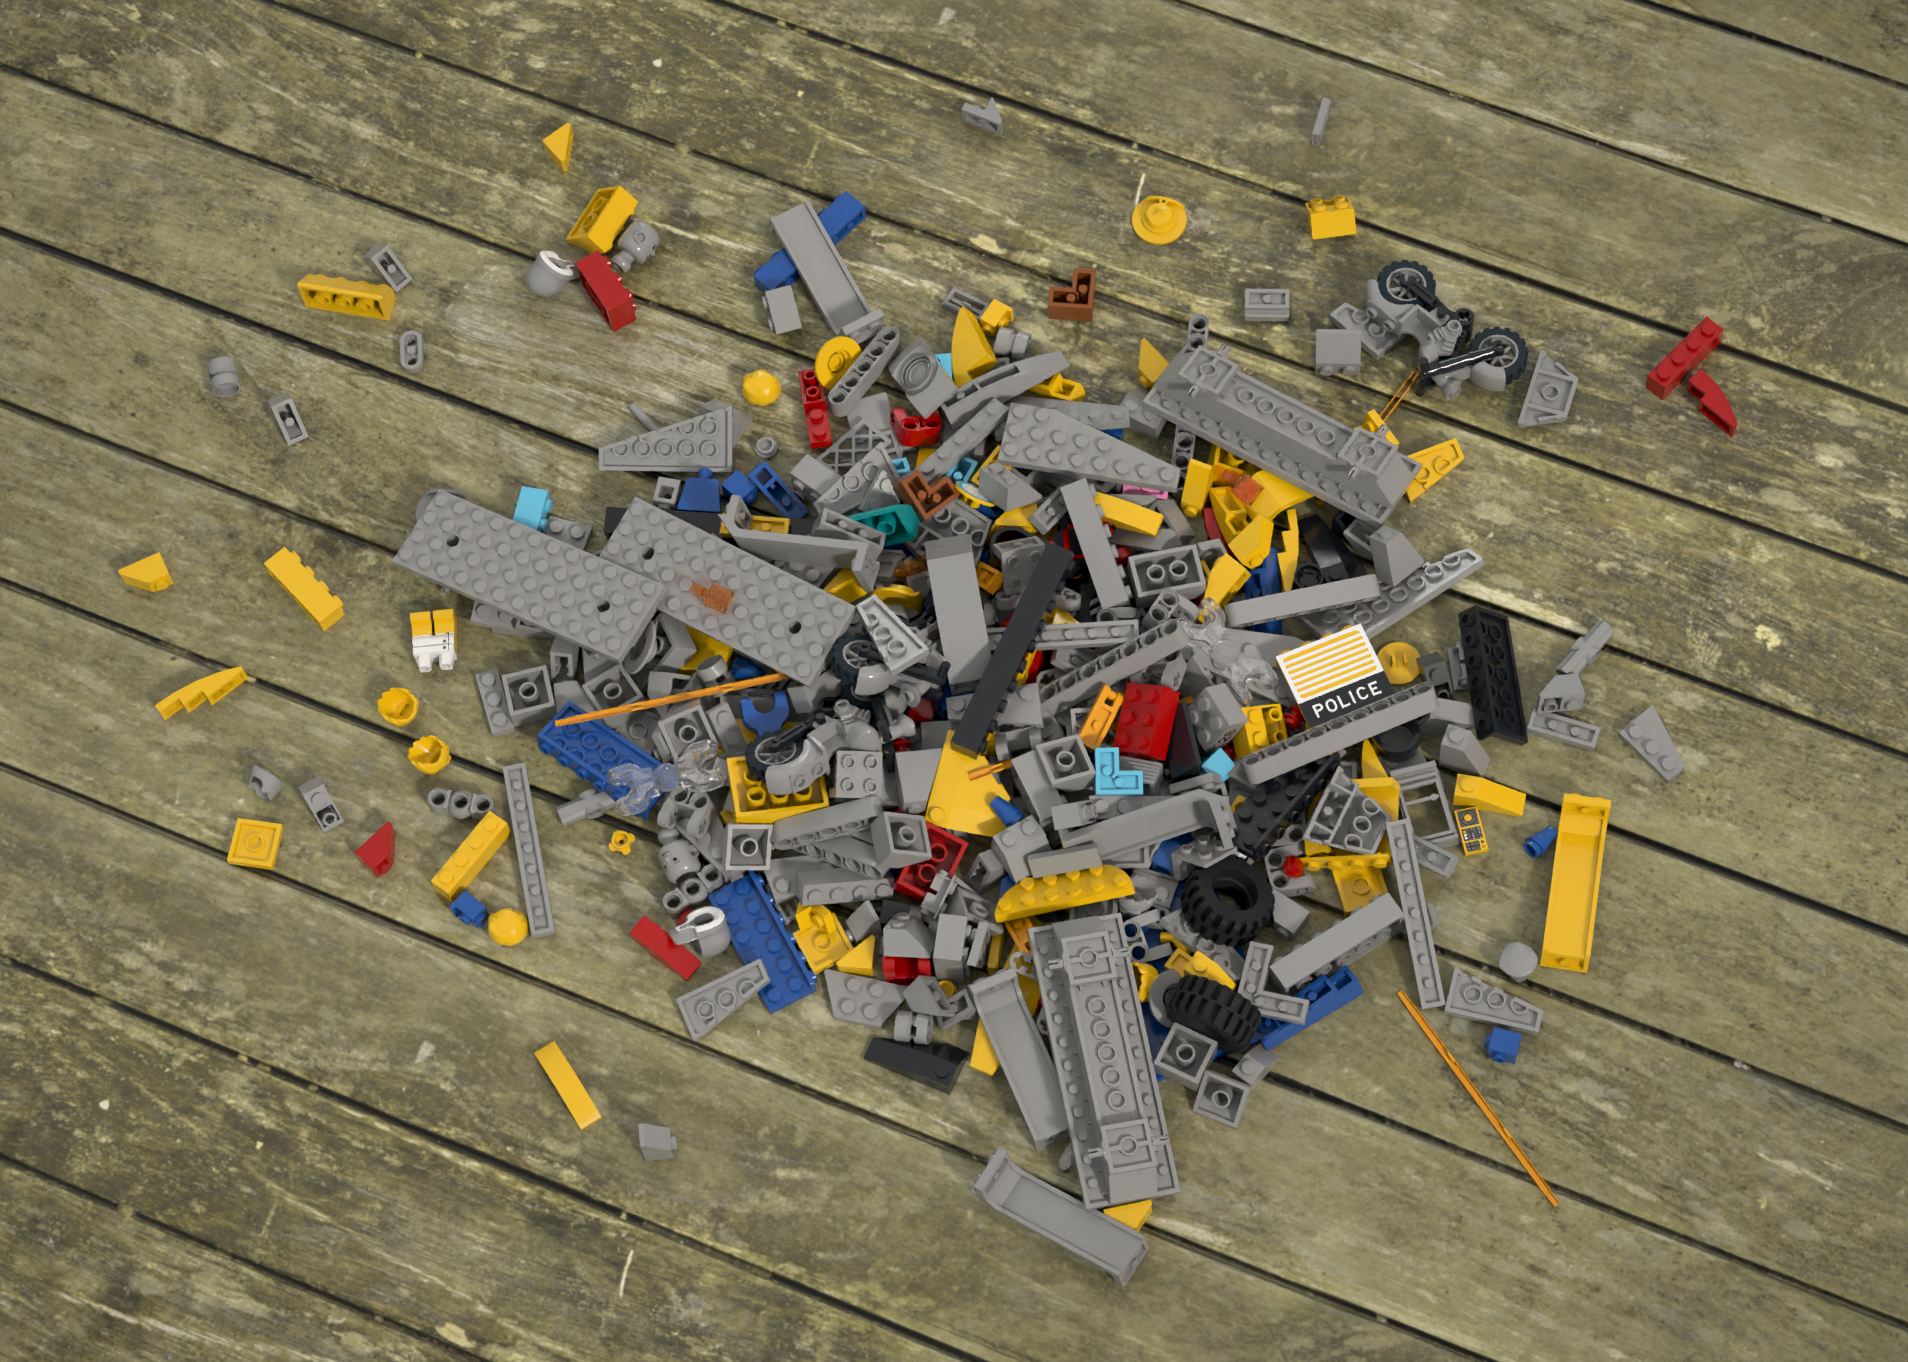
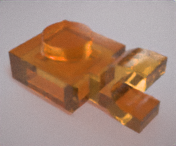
(1245, 487)
(911, 566)
(715, 598)

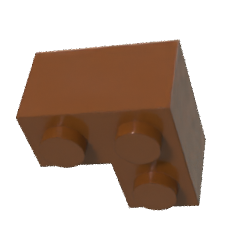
(1074, 302)
(923, 497)

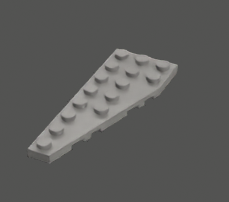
(1062, 445)

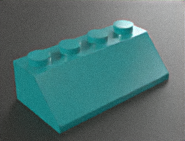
(896, 521)

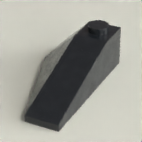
(1329, 551)
(931, 1064)

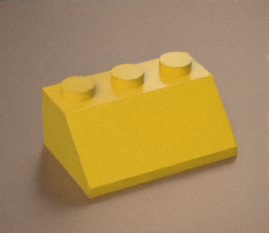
(602, 219)

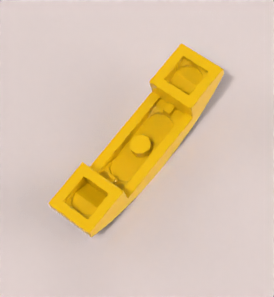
(568, 1085)

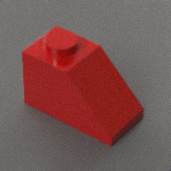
(378, 851)

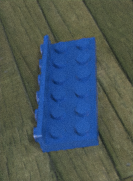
(592, 751)
(760, 934)

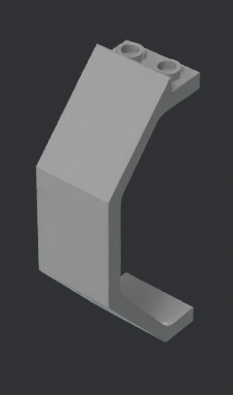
(958, 611)

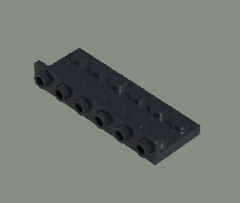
(1492, 675)
(1277, 805)

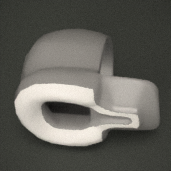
(548, 279)
(706, 929)

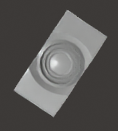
(922, 377)

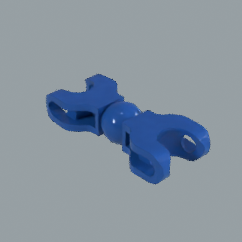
(763, 722)

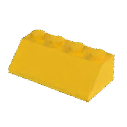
(347, 296)

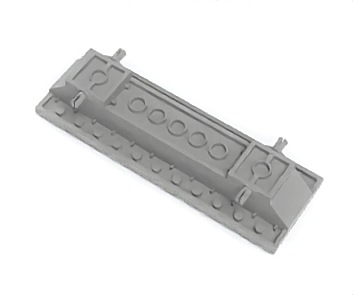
(1281, 435)
(530, 576)
(771, 613)
(1103, 1061)

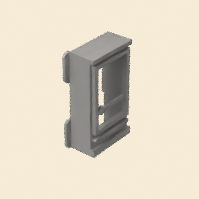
(1420, 776)

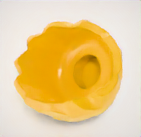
(761, 388)
(398, 706)
(429, 754)
(508, 927)
(1144, 977)

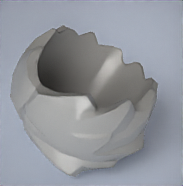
(1144, 897)

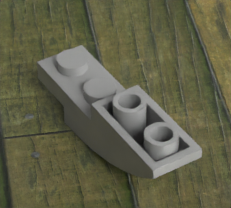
(503, 623)

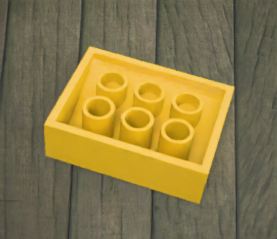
(755, 805)

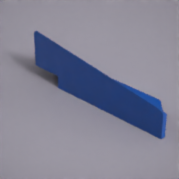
(1264, 582)
(1324, 997)

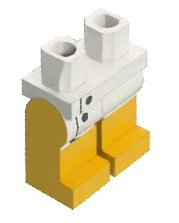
(437, 647)

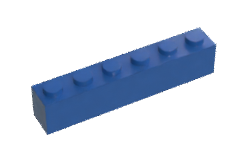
(837, 220)

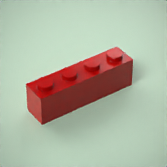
(1684, 358)

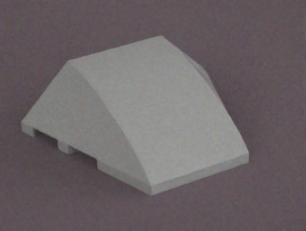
(951, 521)
(1346, 817)

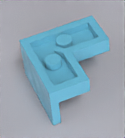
(1110, 780)

